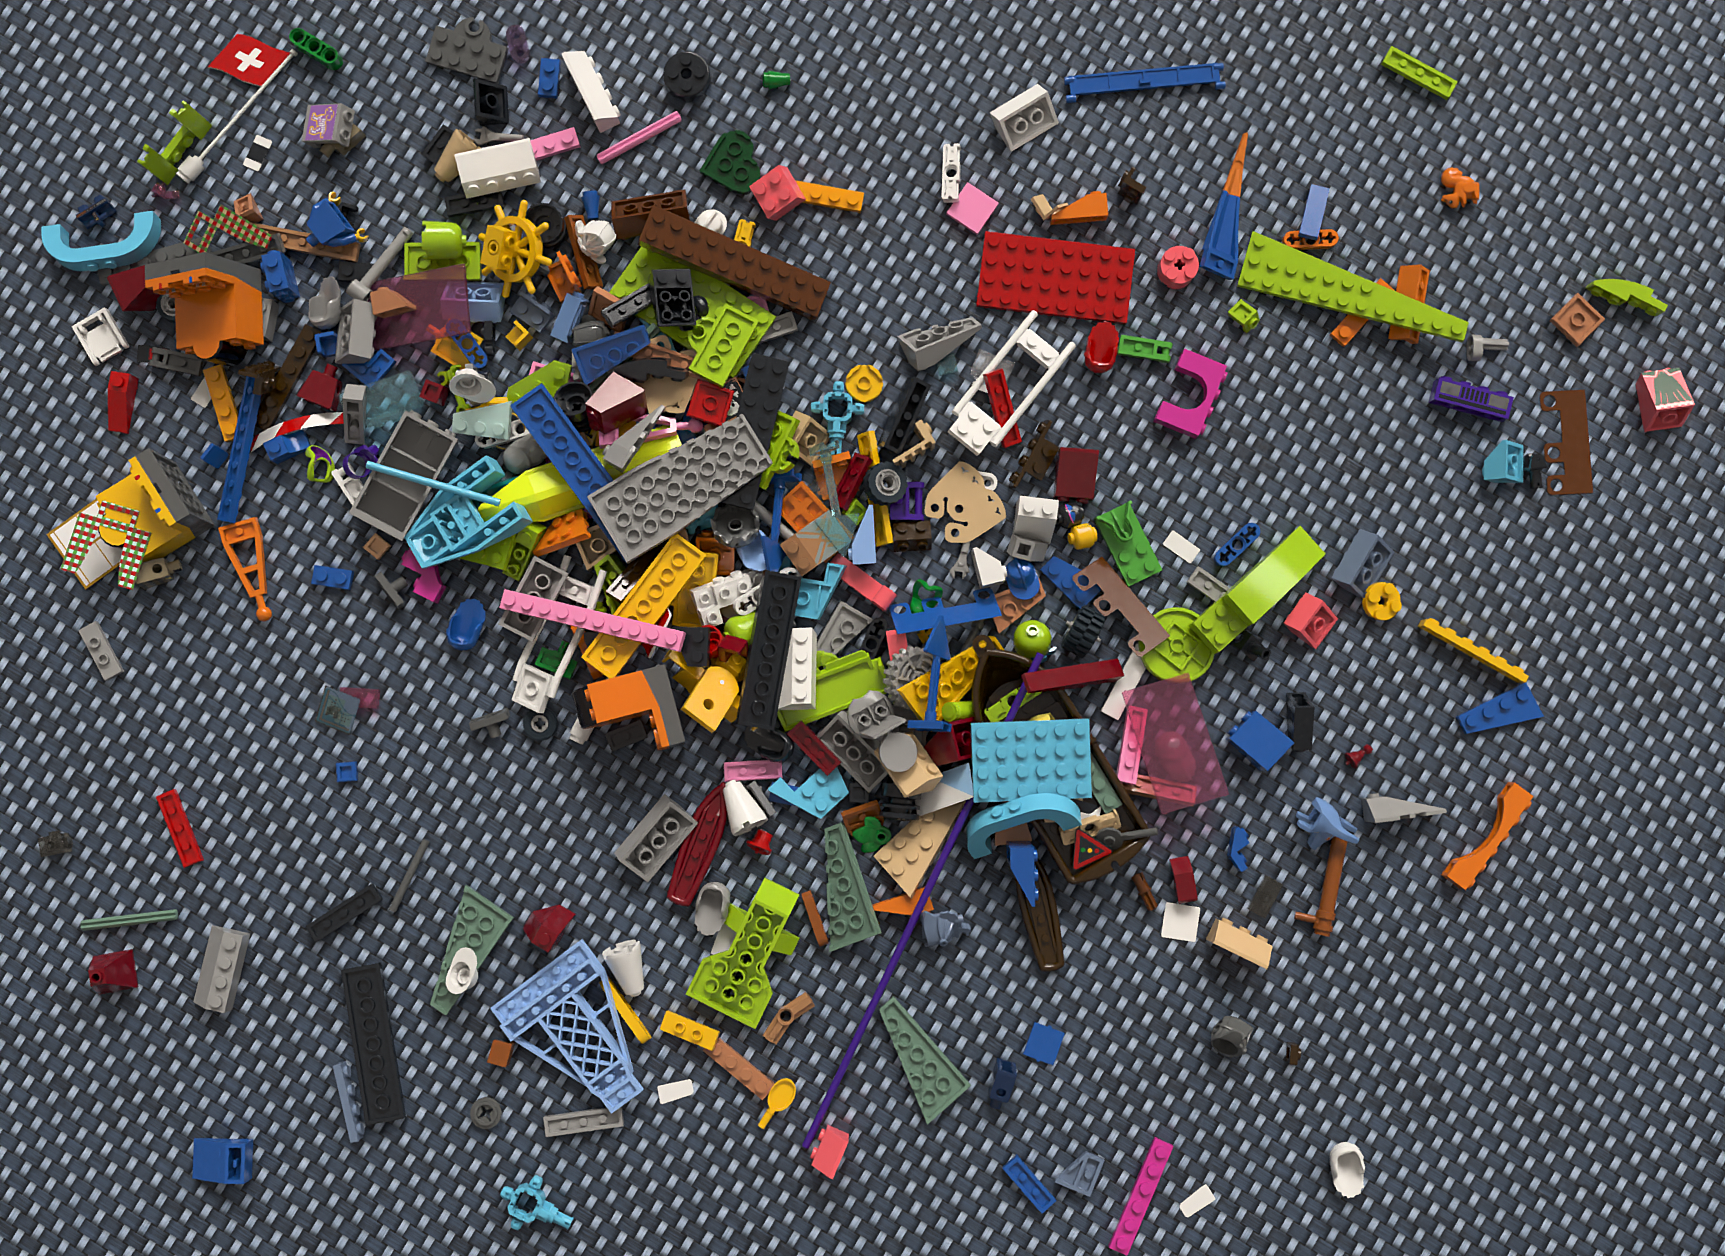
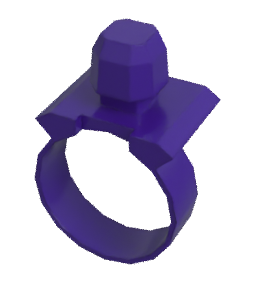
(367, 453)

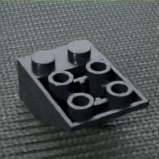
(672, 297)

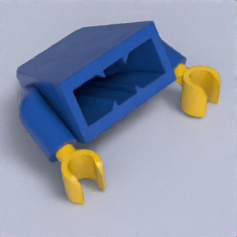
(330, 225)

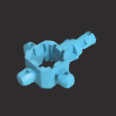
(837, 425)
(543, 1211)

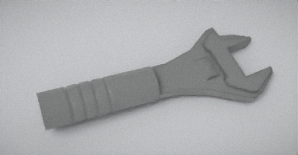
(488, 136)
(961, 564)

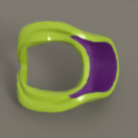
(317, 453)

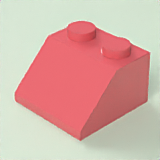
(1311, 620)
(830, 1150)

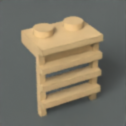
(923, 432)

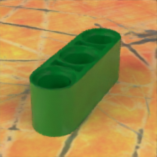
(310, 42)

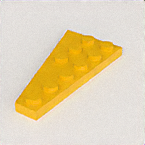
(954, 682)

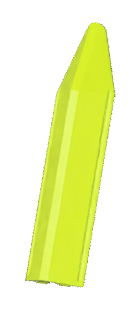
(547, 493)

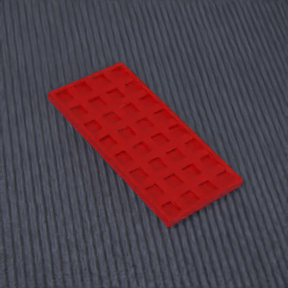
(1055, 277)

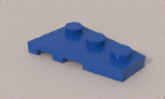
(1061, 575)

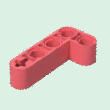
(865, 584)

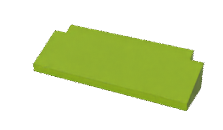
(837, 686)

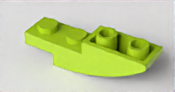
(1620, 291)

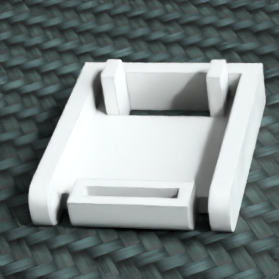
(103, 340)

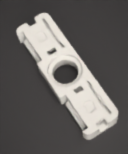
(950, 185)

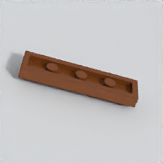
(586, 265)

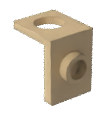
(1043, 207)

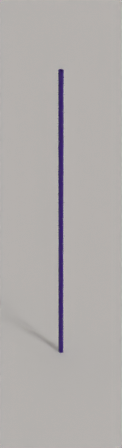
(906, 935)

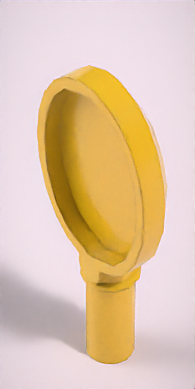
(779, 1098)

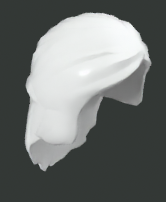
(1347, 1168)

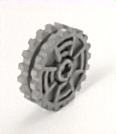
(903, 669)

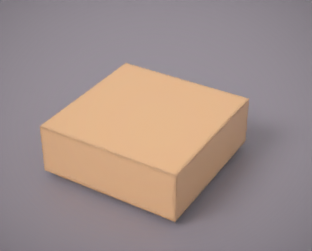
(377, 546)

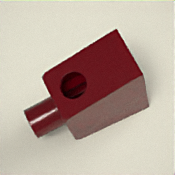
(322, 388)

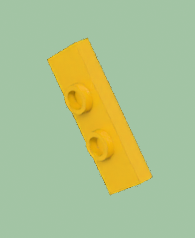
(690, 1030)

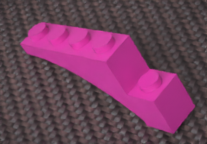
(430, 582)

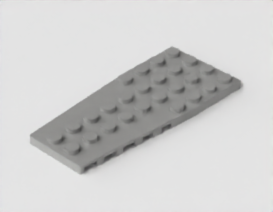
(678, 486)

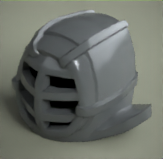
(589, 331)
(1231, 1036)

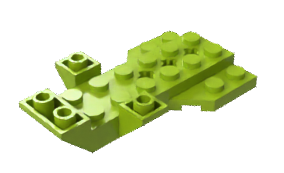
(758, 935)

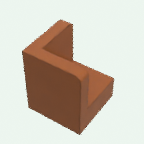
(501, 1053)

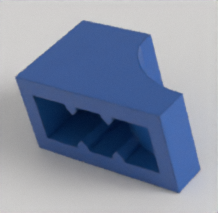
(287, 446)

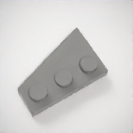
(841, 628)

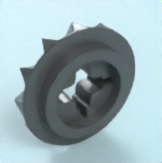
(477, 1109)

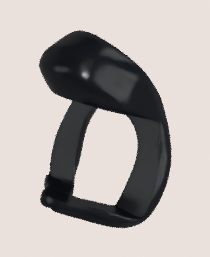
(701, 310)

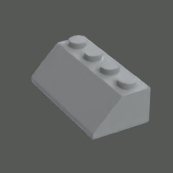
(540, 581)
(853, 751)
(655, 838)
(221, 969)

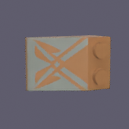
(809, 546)

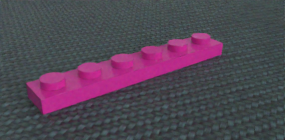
(1140, 1196)

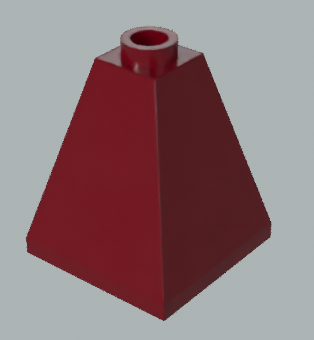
(131, 290)
(113, 972)

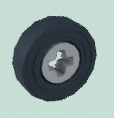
(547, 730)

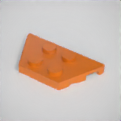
(564, 532)

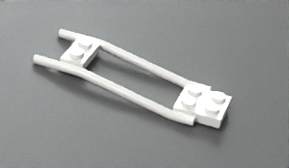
(974, 426)
(534, 685)

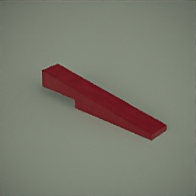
(1073, 676)

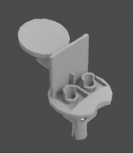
(896, 749)

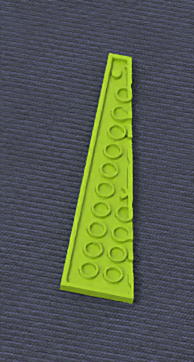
(1306, 279)

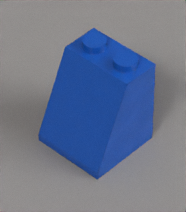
(1259, 740)

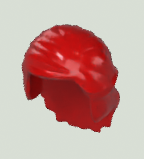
(1101, 347)

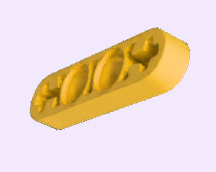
(628, 1014)

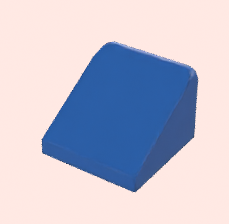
(214, 455)

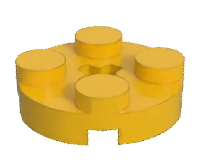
(1391, 601)

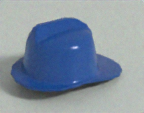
(1022, 579)

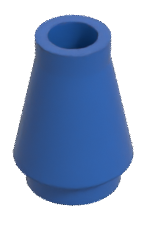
(591, 204)

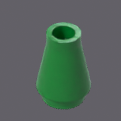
(775, 79)

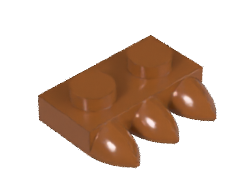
(854, 817)

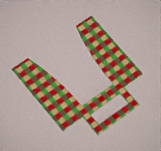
(231, 224)

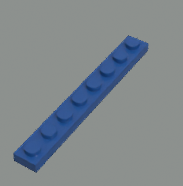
(239, 453)

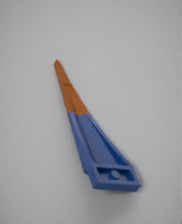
(1221, 242)

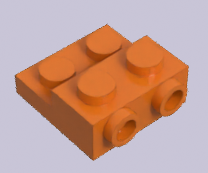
(707, 543)

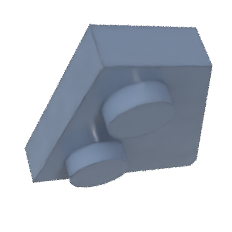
(1081, 1173)

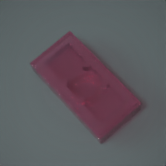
(368, 697)

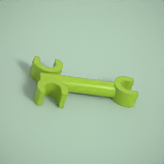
(448, 375)

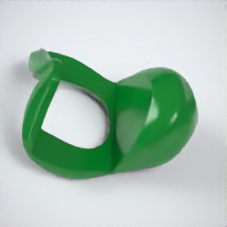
(916, 605)

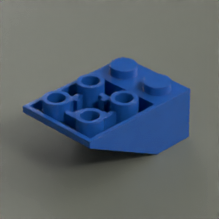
(1021, 860)
(223, 1160)

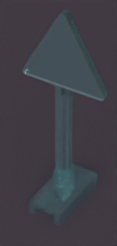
(839, 527)

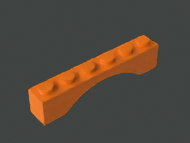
(1510, 805)

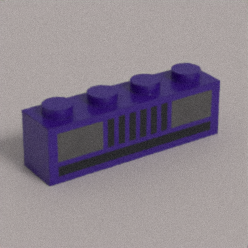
(1471, 399)

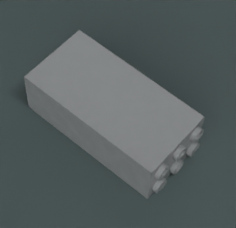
(413, 448)

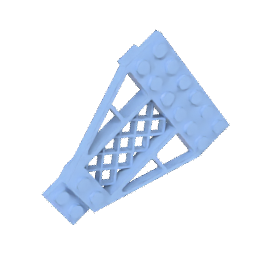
(553, 987)

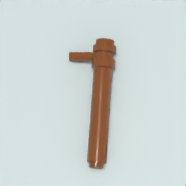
(1325, 914)

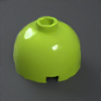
(1032, 638)

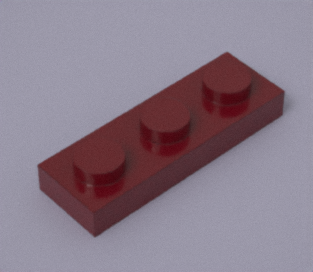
(852, 479)
(814, 747)

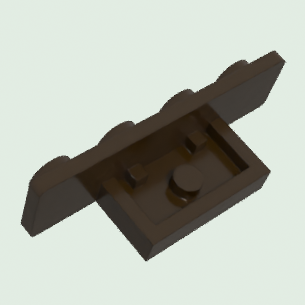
(263, 375)
(1038, 457)

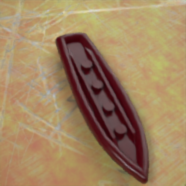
(698, 848)

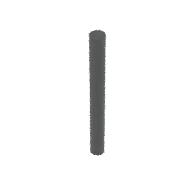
(409, 875)

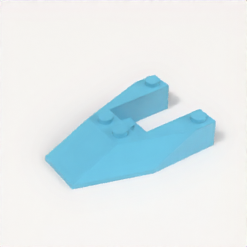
(453, 525)

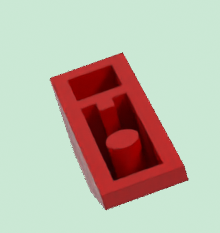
(121, 400)

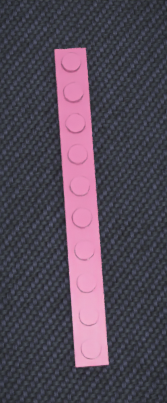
(593, 620)

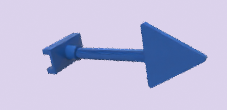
(771, 548)
(938, 647)

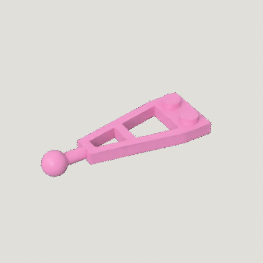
(693, 425)

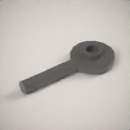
(1114, 838)

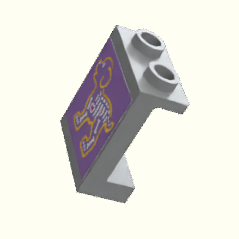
(328, 124)

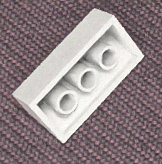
(591, 90)
(497, 168)
(800, 671)

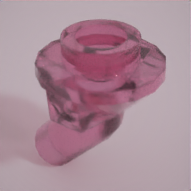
(159, 190)

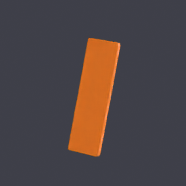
(1411, 283)

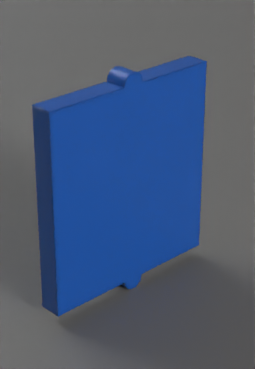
(1043, 1043)

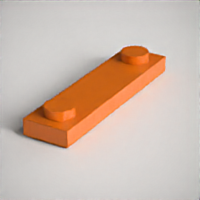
(1351, 324)

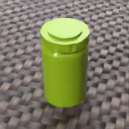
(957, 711)

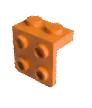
(562, 278)

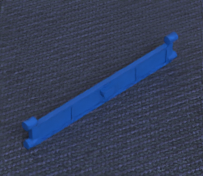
(1144, 79)

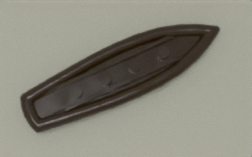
(1043, 923)

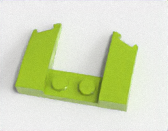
(192, 125)

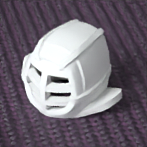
(595, 239)

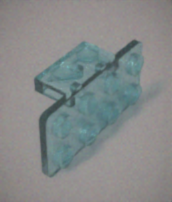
(390, 398)

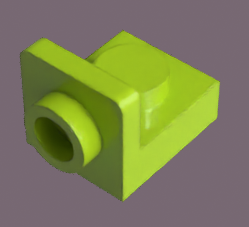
(1244, 315)

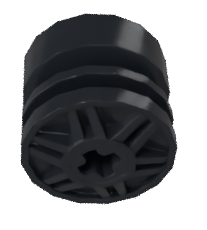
(547, 213)
(572, 399)
(898, 806)

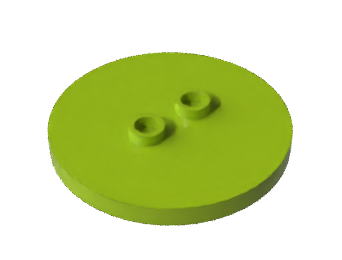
(1181, 651)

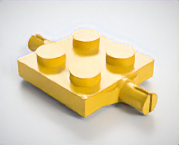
(449, 351)

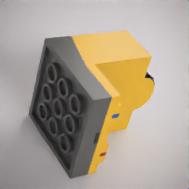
(165, 505)

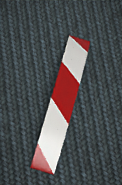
(296, 424)

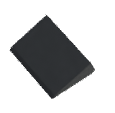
(490, 102)

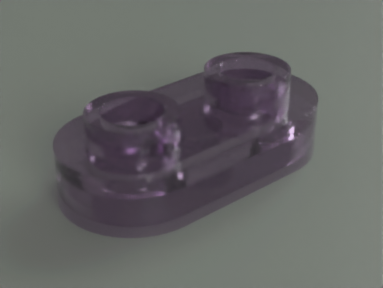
(518, 45)

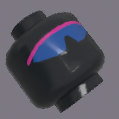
(1070, 515)

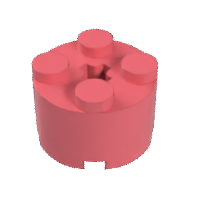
(1185, 259)

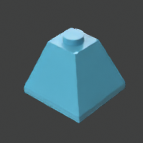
(1504, 463)

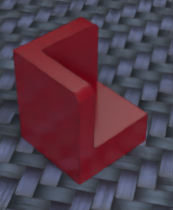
(434, 392)
(732, 645)

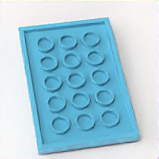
(1030, 759)

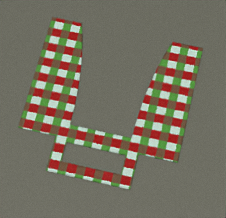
(133, 549)

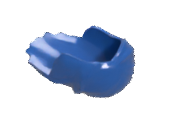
(466, 625)

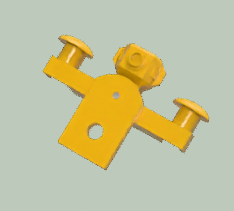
(710, 688)

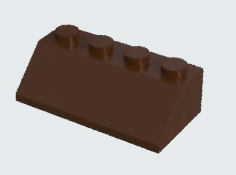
(632, 213)

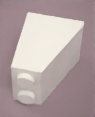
(1035, 518)

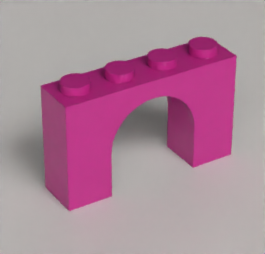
(1209, 375)

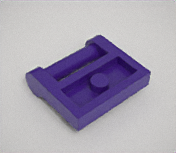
(900, 510)

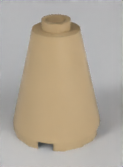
(447, 167)

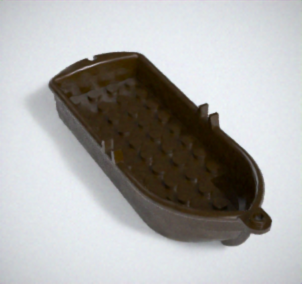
(998, 675)

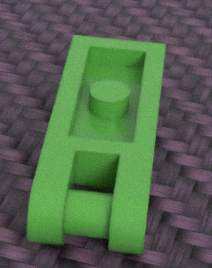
(1144, 348)

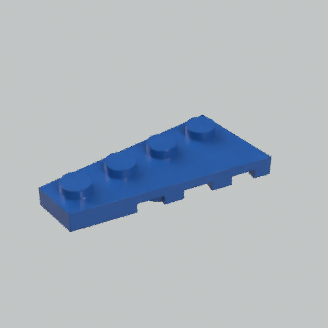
(604, 354)
(1505, 709)

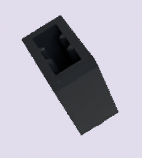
(1300, 720)

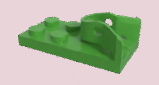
(1128, 544)

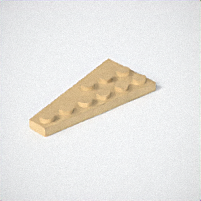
(916, 847)

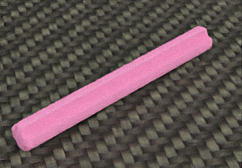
(638, 137)

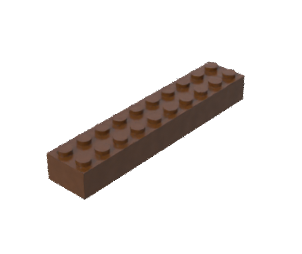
(733, 263)

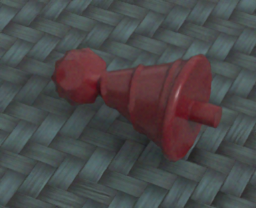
(1354, 758)

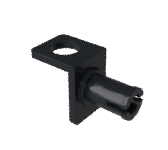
(1251, 647)

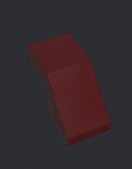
(1183, 879)

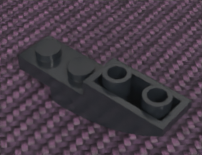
(642, 368)

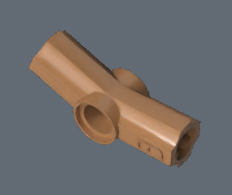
(779, 1025)

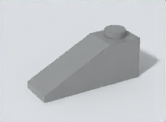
(354, 413)

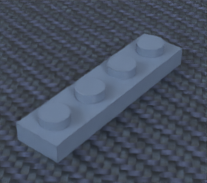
(350, 1108)

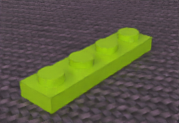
(1419, 73)

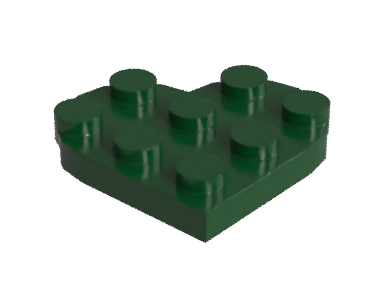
(732, 162)

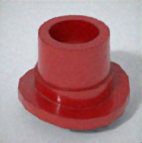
(760, 842)

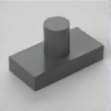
(392, 589)
(490, 721)

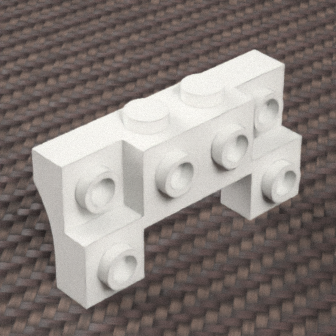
(721, 593)

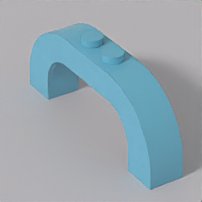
(132, 249)
(1018, 812)

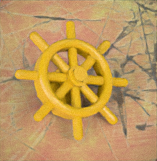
(505, 249)

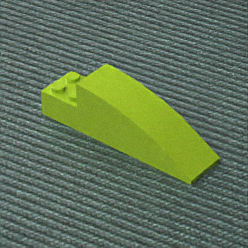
(1257, 590)

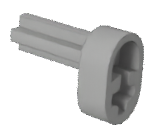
(1477, 344)

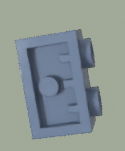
(532, 312)

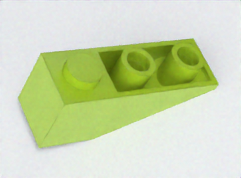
(523, 548)

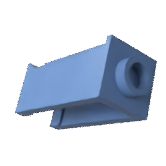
(569, 316)

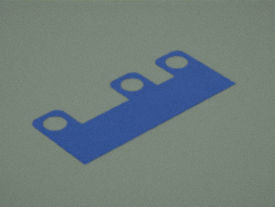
(980, 610)

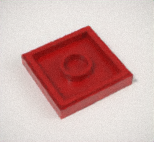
(710, 403)

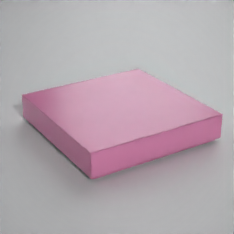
(972, 209)

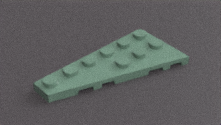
(476, 927)

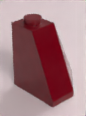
(548, 926)

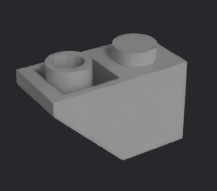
(1027, 548)

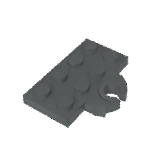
(467, 51)

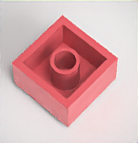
(777, 192)

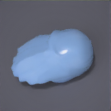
(752, 554)

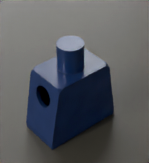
(1002, 1082)

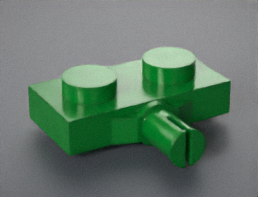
(551, 660)

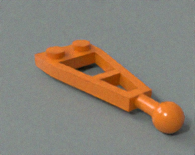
(240, 532)

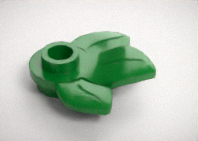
(869, 835)

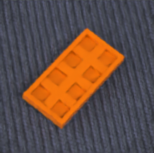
(802, 507)

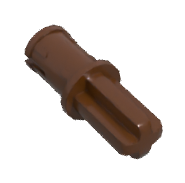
(1144, 890)

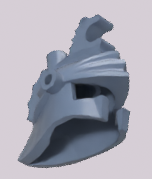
(942, 927)

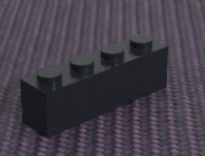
(903, 415)

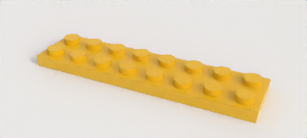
(646, 602)

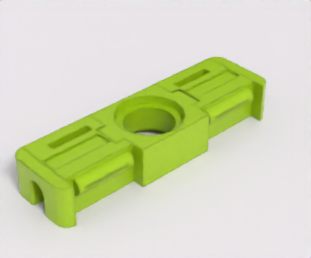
(1001, 709)

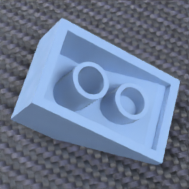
(864, 541)

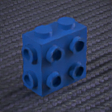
(279, 276)

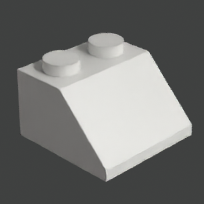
(988, 569)

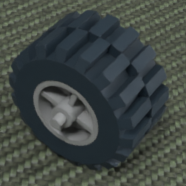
(1083, 631)

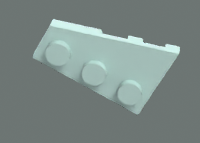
(487, 421)

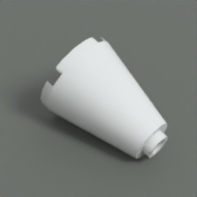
(742, 809)
(626, 966)

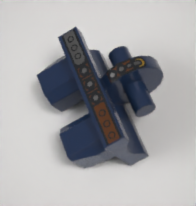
(95, 213)

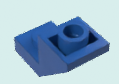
(1237, 841)

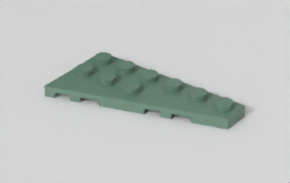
(847, 896)
(928, 1069)

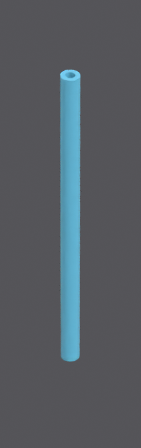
(433, 483)

